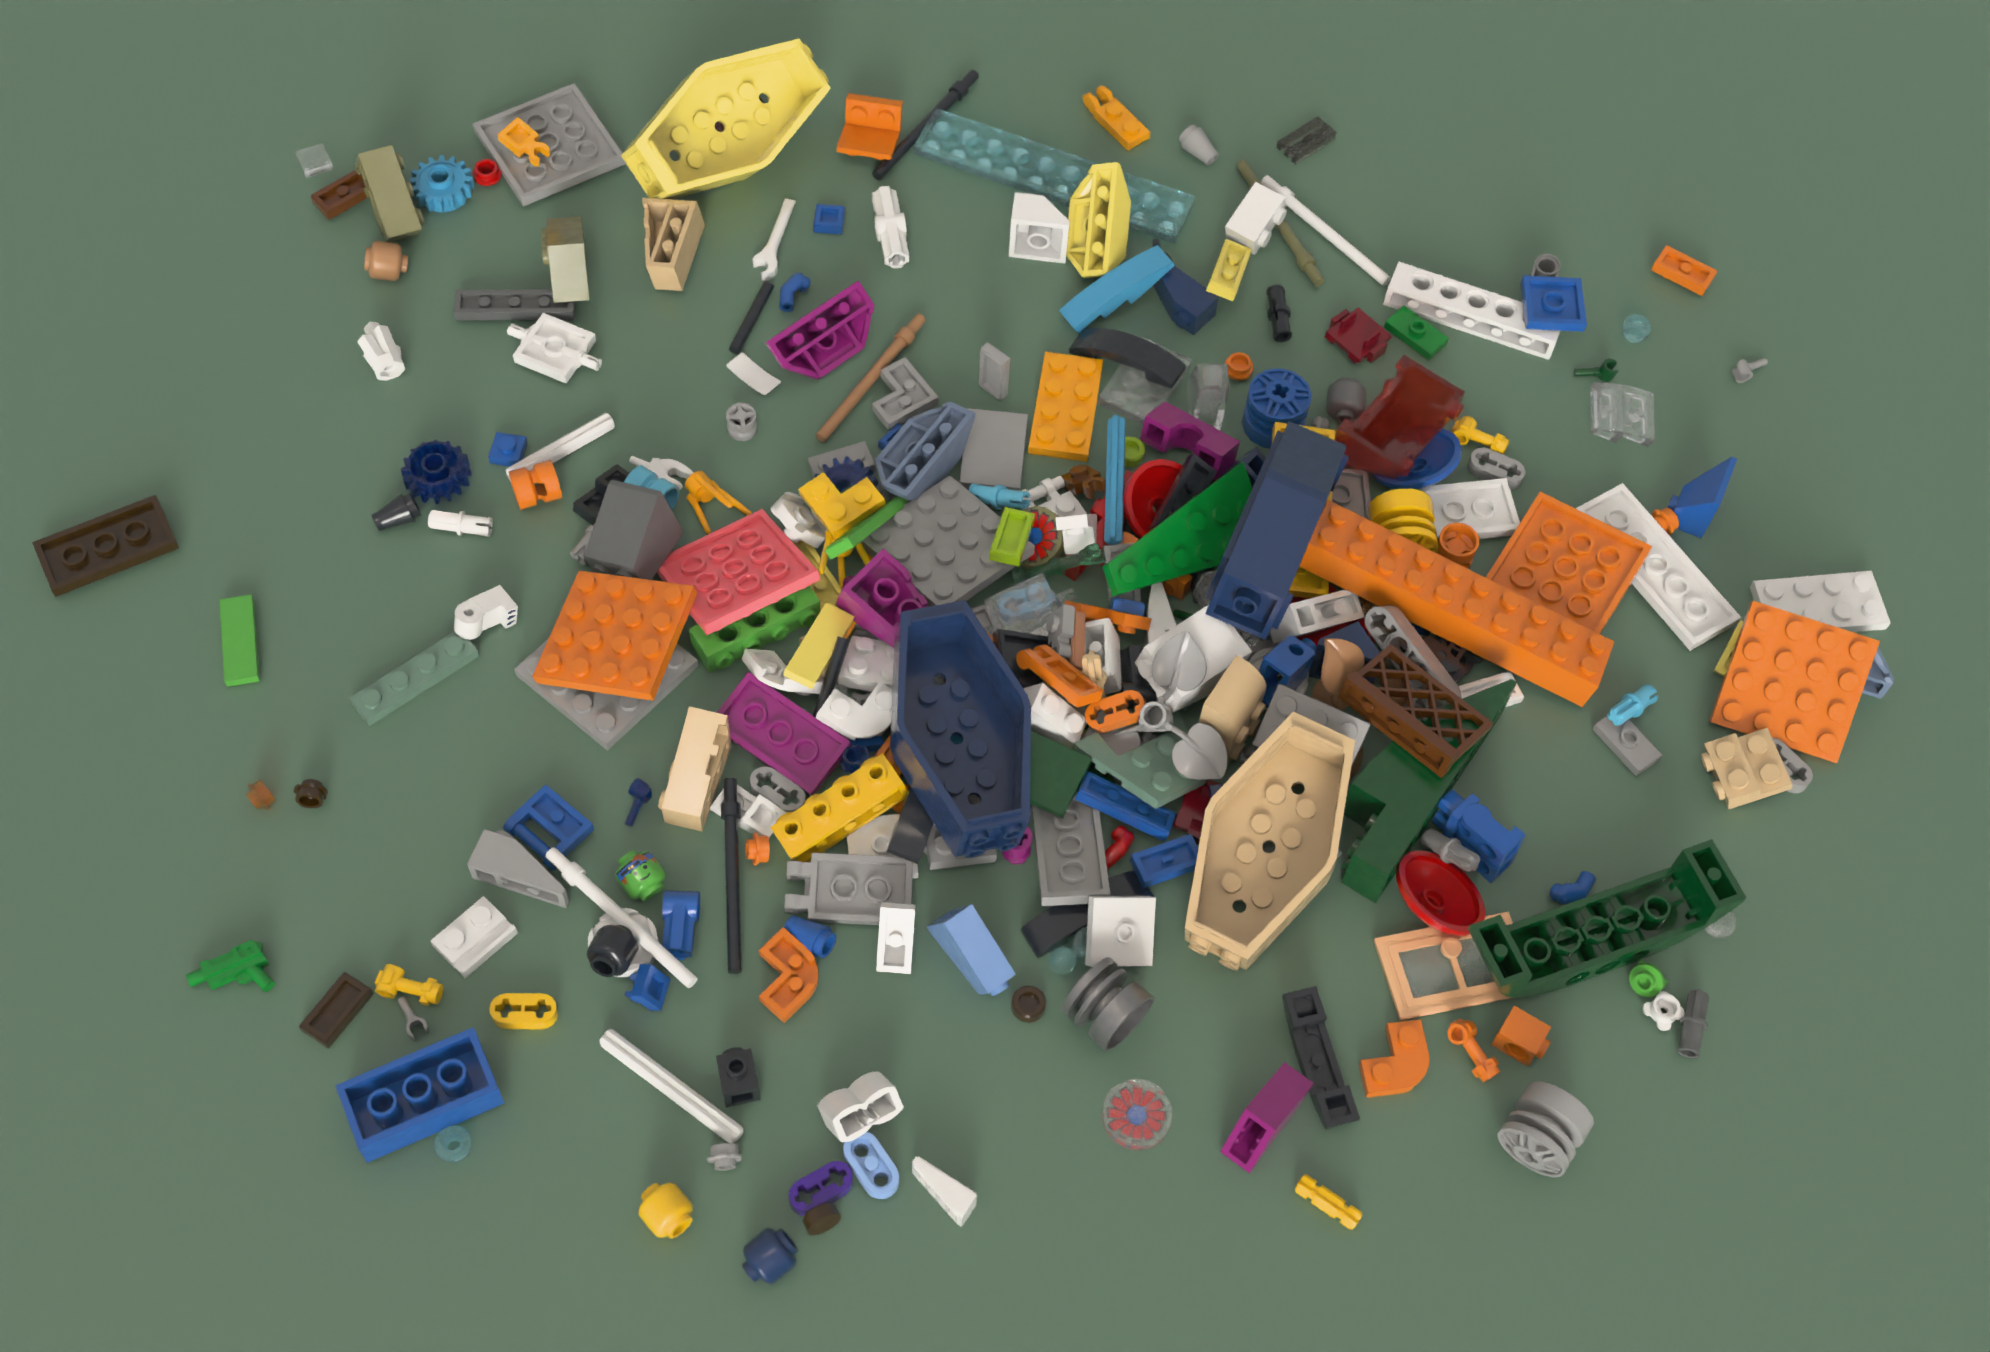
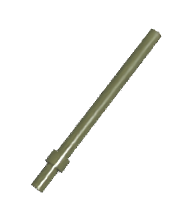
(1304, 259)

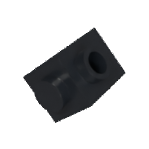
(738, 1076)

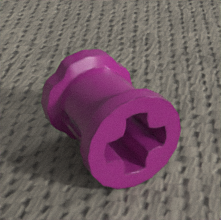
(1020, 853)

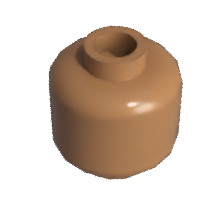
(385, 261)

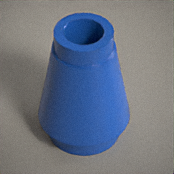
(814, 936)

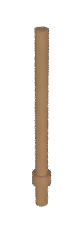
(902, 339)

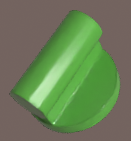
(1647, 979)

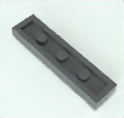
(510, 305)

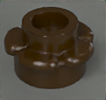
(310, 793)

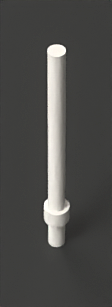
(1326, 231)
(575, 875)

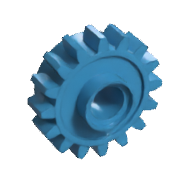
(442, 184)

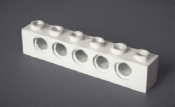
(1467, 309)

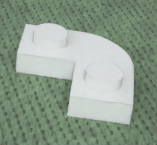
(770, 670)
(857, 720)

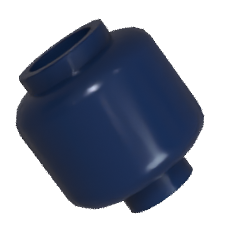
(769, 1255)

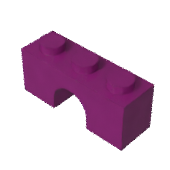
(1172, 427)

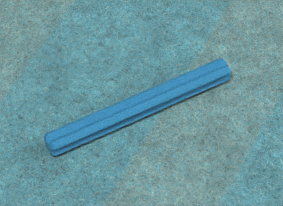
(1115, 480)

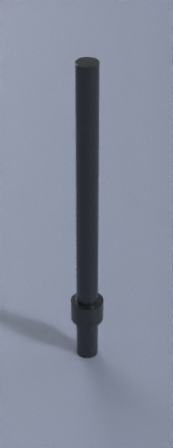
(956, 93)
(731, 814)

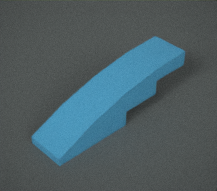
(1115, 287)

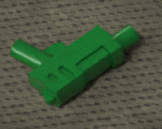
(240, 964)

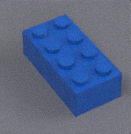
(419, 1094)

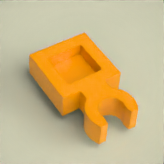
(523, 139)

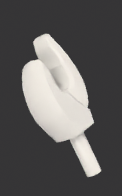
(665, 468)

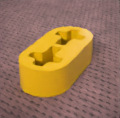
(523, 1011)

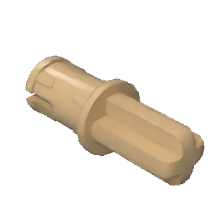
(1093, 670)

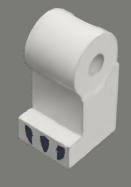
(484, 612)

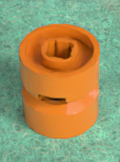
(527, 493)
(1458, 543)

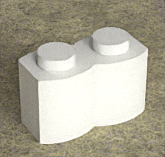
(855, 1109)

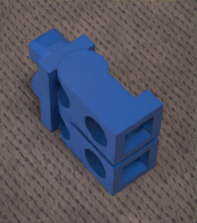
(1479, 833)

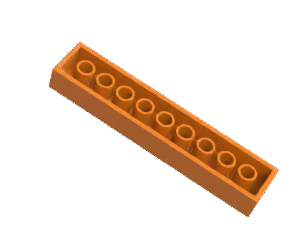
(1457, 604)

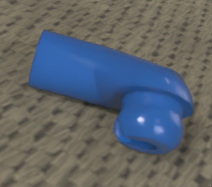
(789, 288)
(1572, 892)

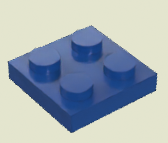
(1553, 303)

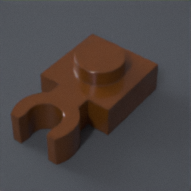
(1084, 479)

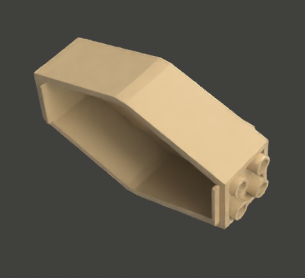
(1262, 808)

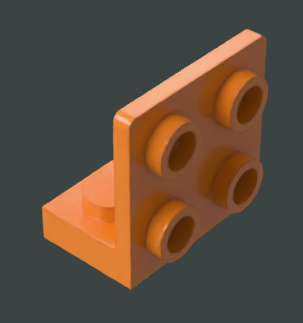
(871, 127)

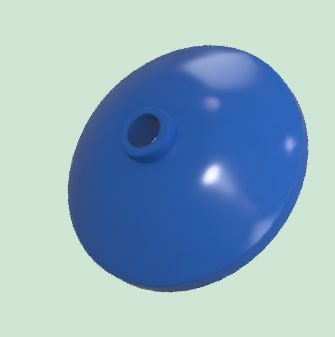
(1431, 465)

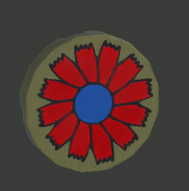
(1044, 536)

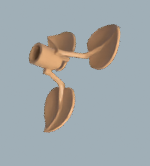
(1339, 661)

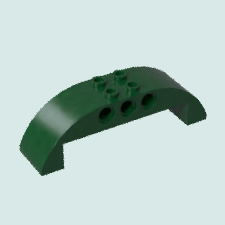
(1610, 926)

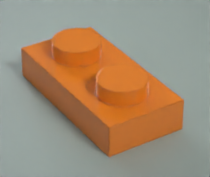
(1684, 270)

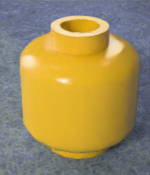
(665, 1210)

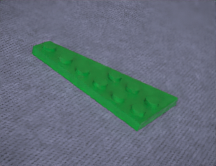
(1186, 540)

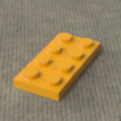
(1065, 406)

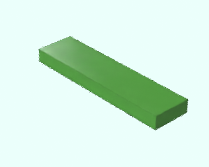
(865, 527)

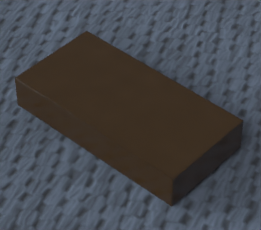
(336, 1010)

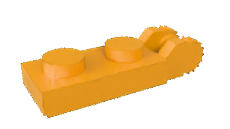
(1116, 118)

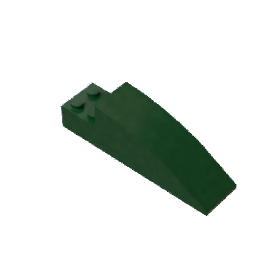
(1401, 795)

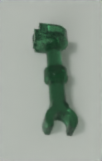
(1088, 556)

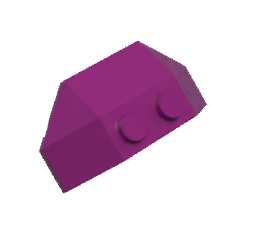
(825, 334)

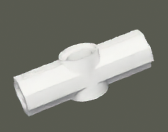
(890, 227)

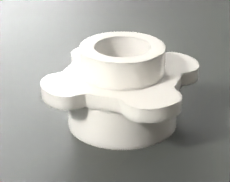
(1667, 1002)

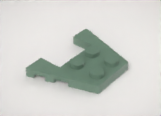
(1145, 769)

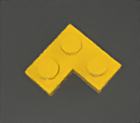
(837, 510)

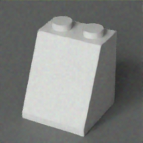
(1218, 644)

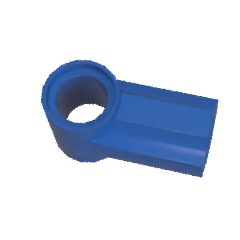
(680, 913)

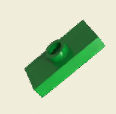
(1416, 332)

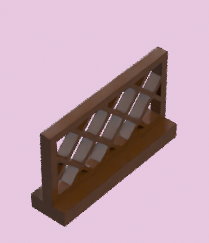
(1401, 722)

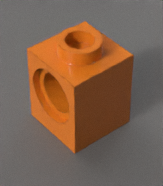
(1522, 1037)

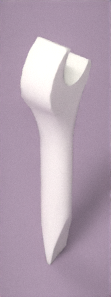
(768, 256)

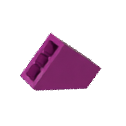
(1266, 1117)

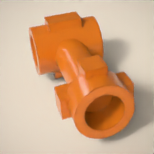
(1464, 1033)

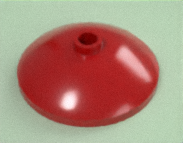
(1146, 489)
(1439, 893)

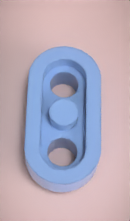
(872, 1166)

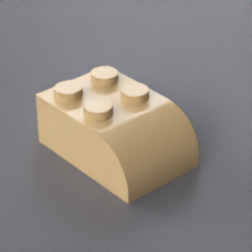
(1236, 705)

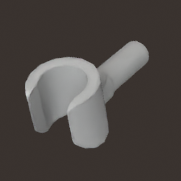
(1744, 370)
(412, 1019)

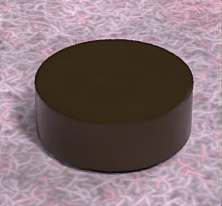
(1028, 1004)
(821, 1218)

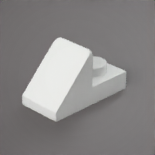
(1077, 531)
(896, 938)

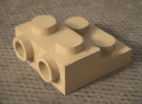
(1745, 767)

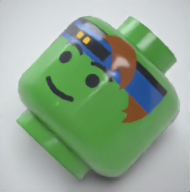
(640, 875)

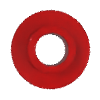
(486, 172)

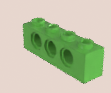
(775, 626)

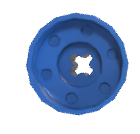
(1273, 398)

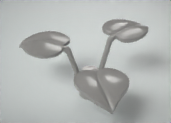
(1202, 750)

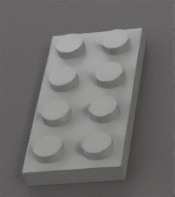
(1070, 855)

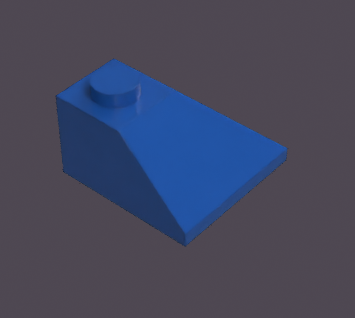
(1701, 498)

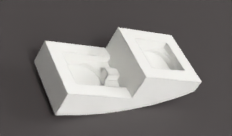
(756, 813)

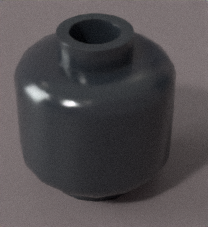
(612, 950)

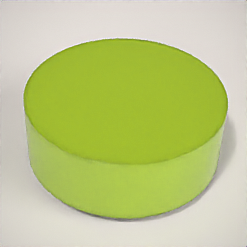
(1133, 451)

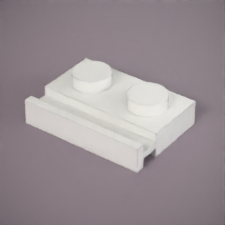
(474, 937)

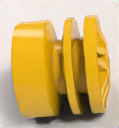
(1407, 514)

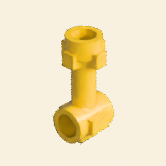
(1466, 430)
(392, 980)

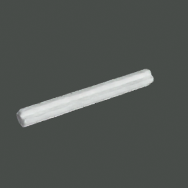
(671, 1086)

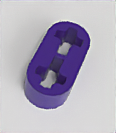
(817, 1180)

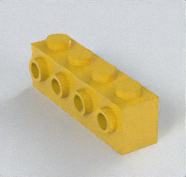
(840, 809)

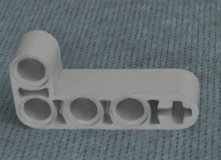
(1416, 651)

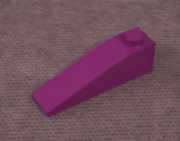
(880, 595)

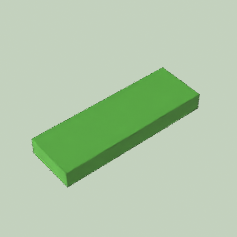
(239, 640)

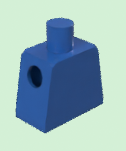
(1292, 660)

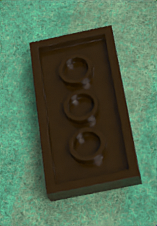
(105, 545)

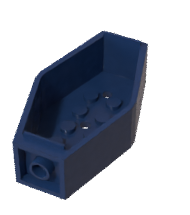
(1275, 530)
(979, 704)

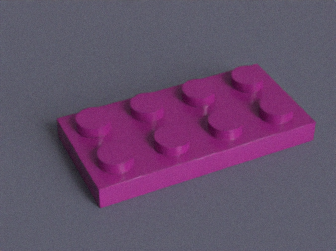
(782, 734)

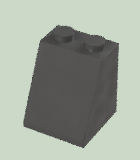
(632, 532)

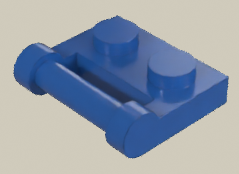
(555, 818)

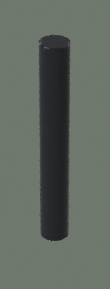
(751, 317)
(832, 672)

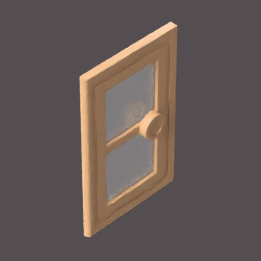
(1435, 971)

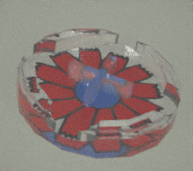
(1137, 1114)

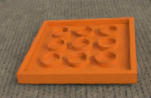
(1569, 562)
(615, 635)
(1794, 680)

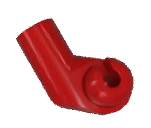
(1123, 841)

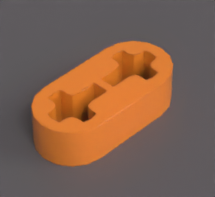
(1114, 704)

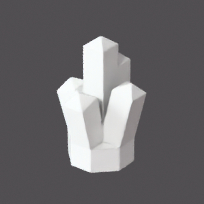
(381, 351)

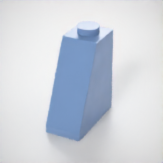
(972, 949)

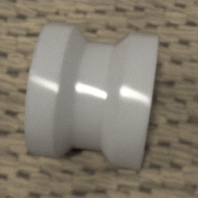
(746, 416)

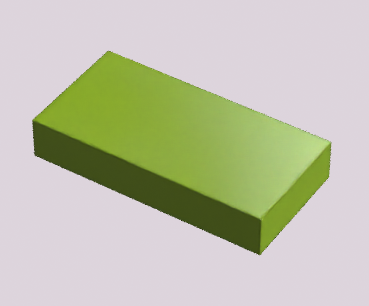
(1011, 536)

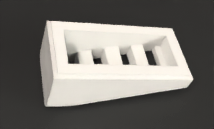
(948, 1192)

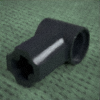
(1132, 678)

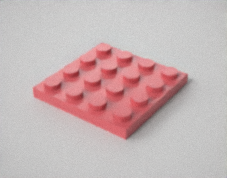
(738, 570)

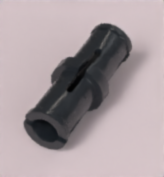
(1279, 313)

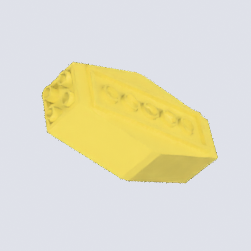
(729, 94)

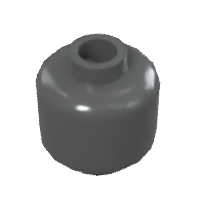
(1346, 399)

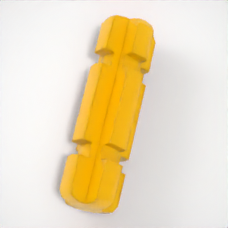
(1328, 1201)

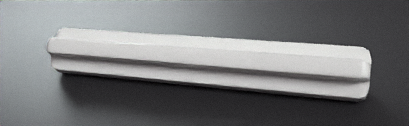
(567, 443)

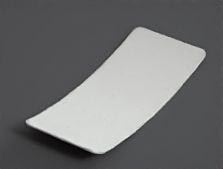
(752, 374)

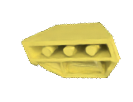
(1099, 221)

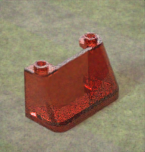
(1400, 421)

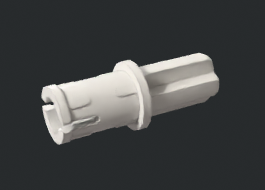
(460, 523)

